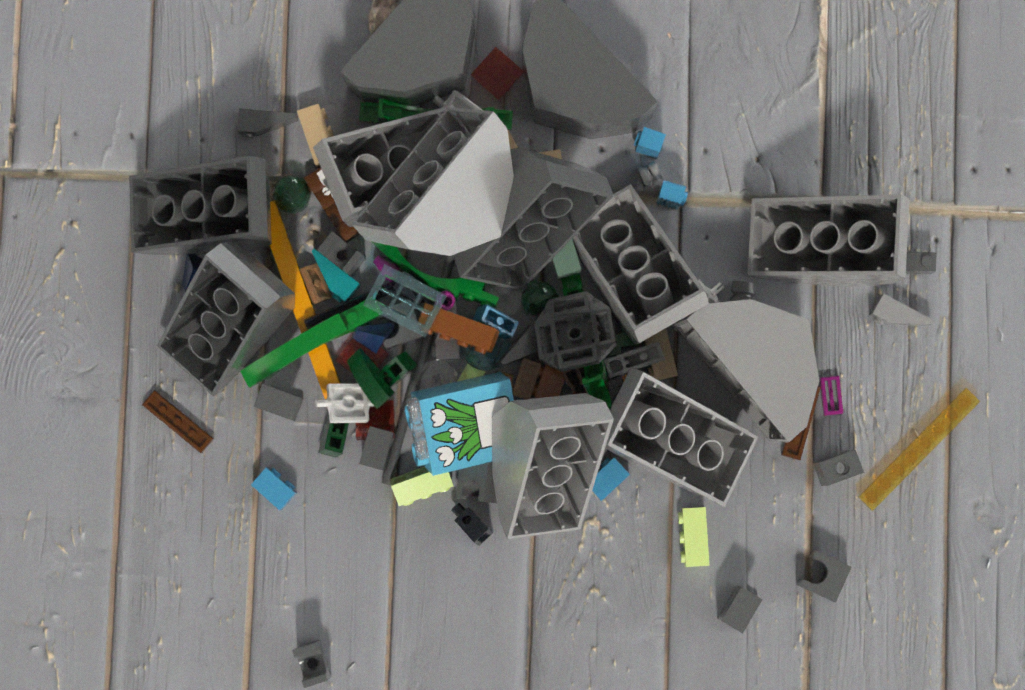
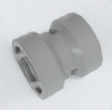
(649, 173)

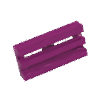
(831, 399)

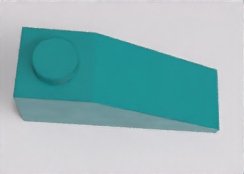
(337, 280)

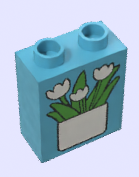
(460, 421)

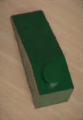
(398, 368)
(333, 438)

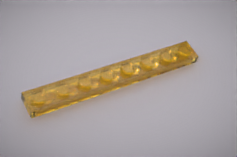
(918, 449)

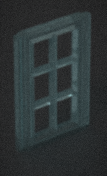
(405, 320)

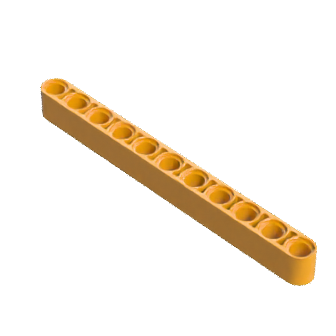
(291, 277)

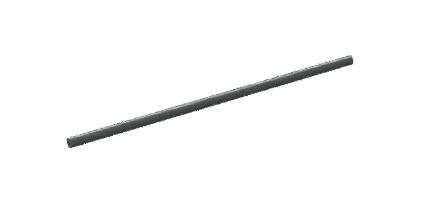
(414, 385)

